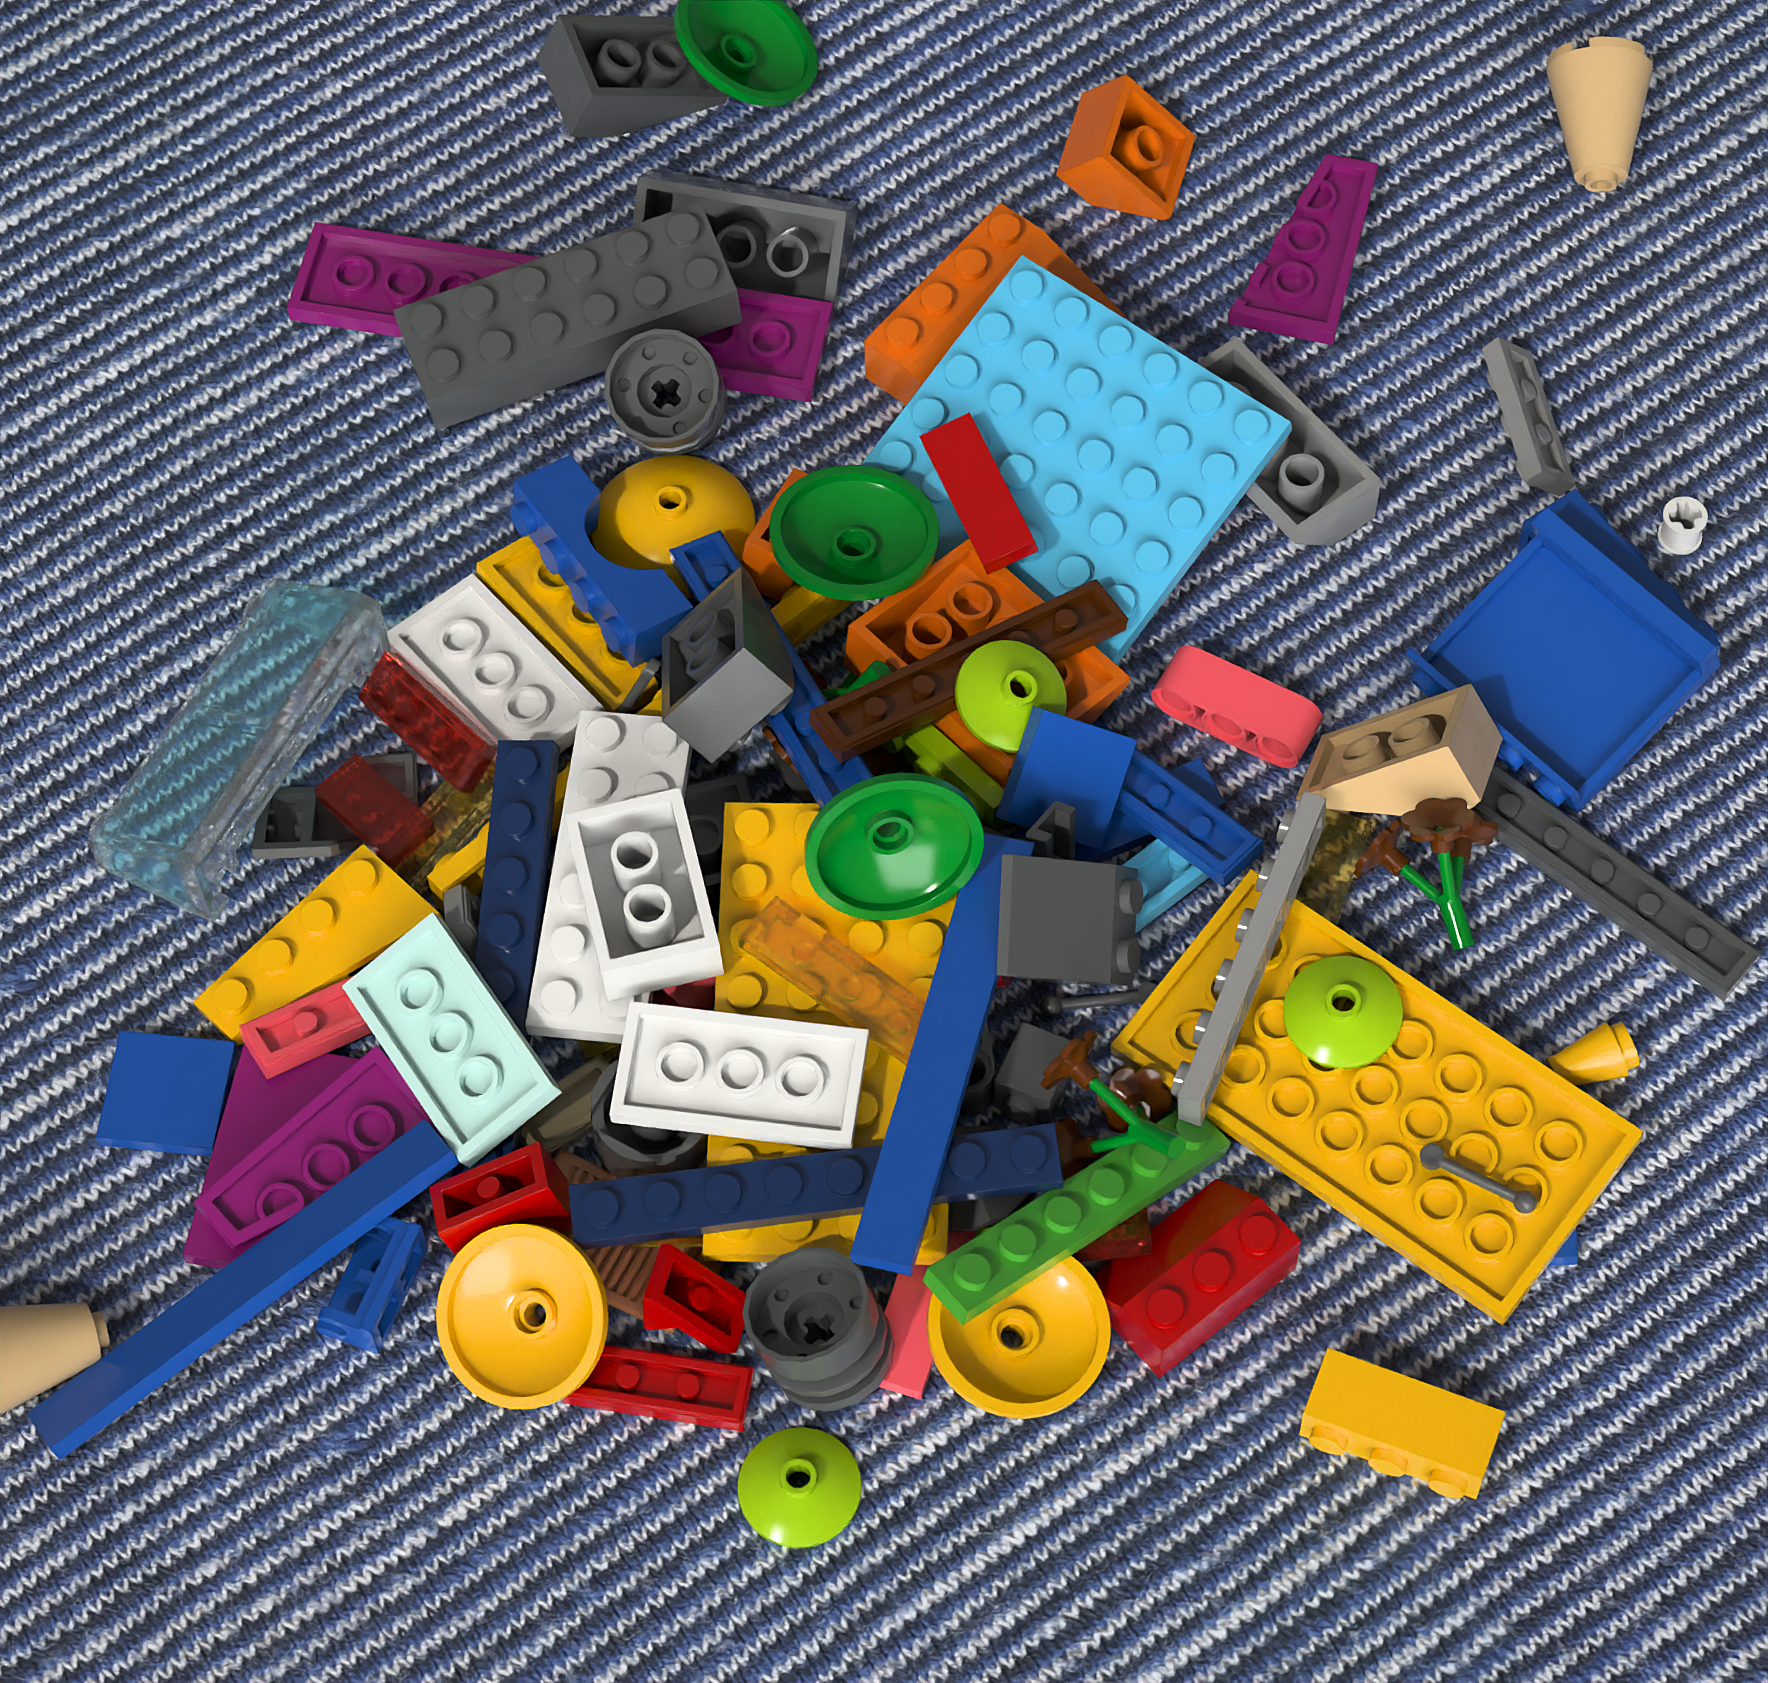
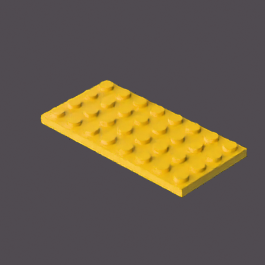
(765, 861)
(1362, 1129)

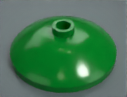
(748, 48)
(854, 532)
(893, 846)

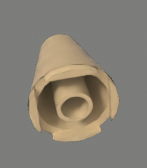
(1600, 106)
(45, 1347)

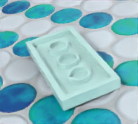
(451, 1040)

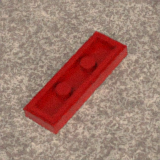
(978, 493)
(668, 1388)

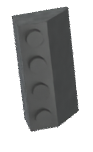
(766, 235)

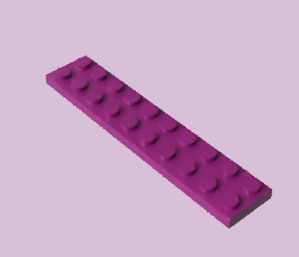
(362, 275)

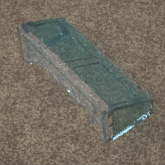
(237, 740)

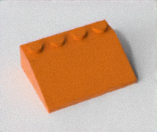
(939, 309)
(956, 603)

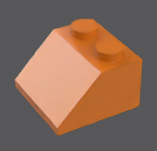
(1126, 151)

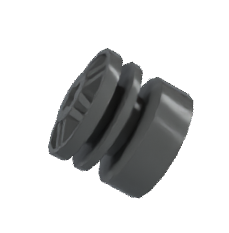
(659, 362)
(818, 1329)

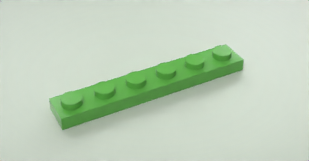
(1068, 1219)

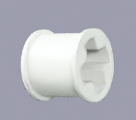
(1682, 525)

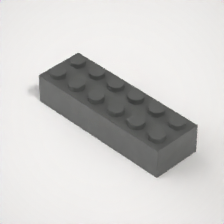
(565, 314)

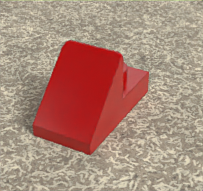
(693, 1300)

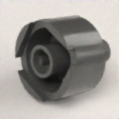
(639, 1149)

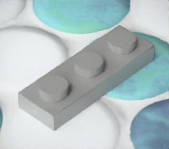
(1527, 417)

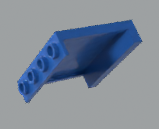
(1568, 662)

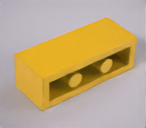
(1401, 1425)

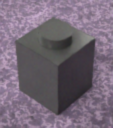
(1020, 1077)

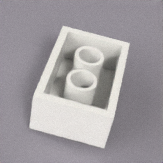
(644, 894)

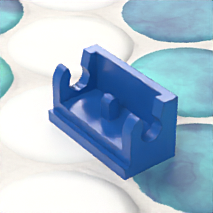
(374, 1285)

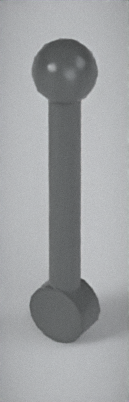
(639, 686)
(1052, 1005)
(1433, 1157)

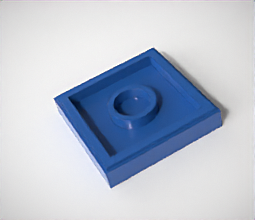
(1067, 764)
(166, 1093)

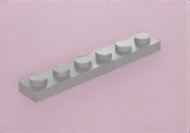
(1240, 978)

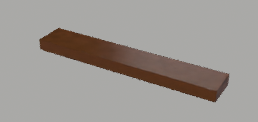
(927, 687)

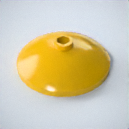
(640, 532)
(491, 1323)
(1061, 1350)

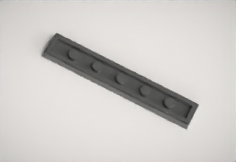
(1616, 886)

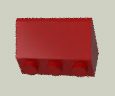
(1202, 1273)

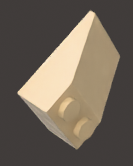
(1407, 756)

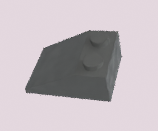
(620, 74)
(724, 669)
(1068, 921)

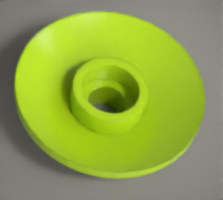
(986, 697)
(1336, 1036)
(804, 1514)

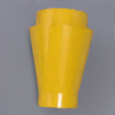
(1597, 1056)

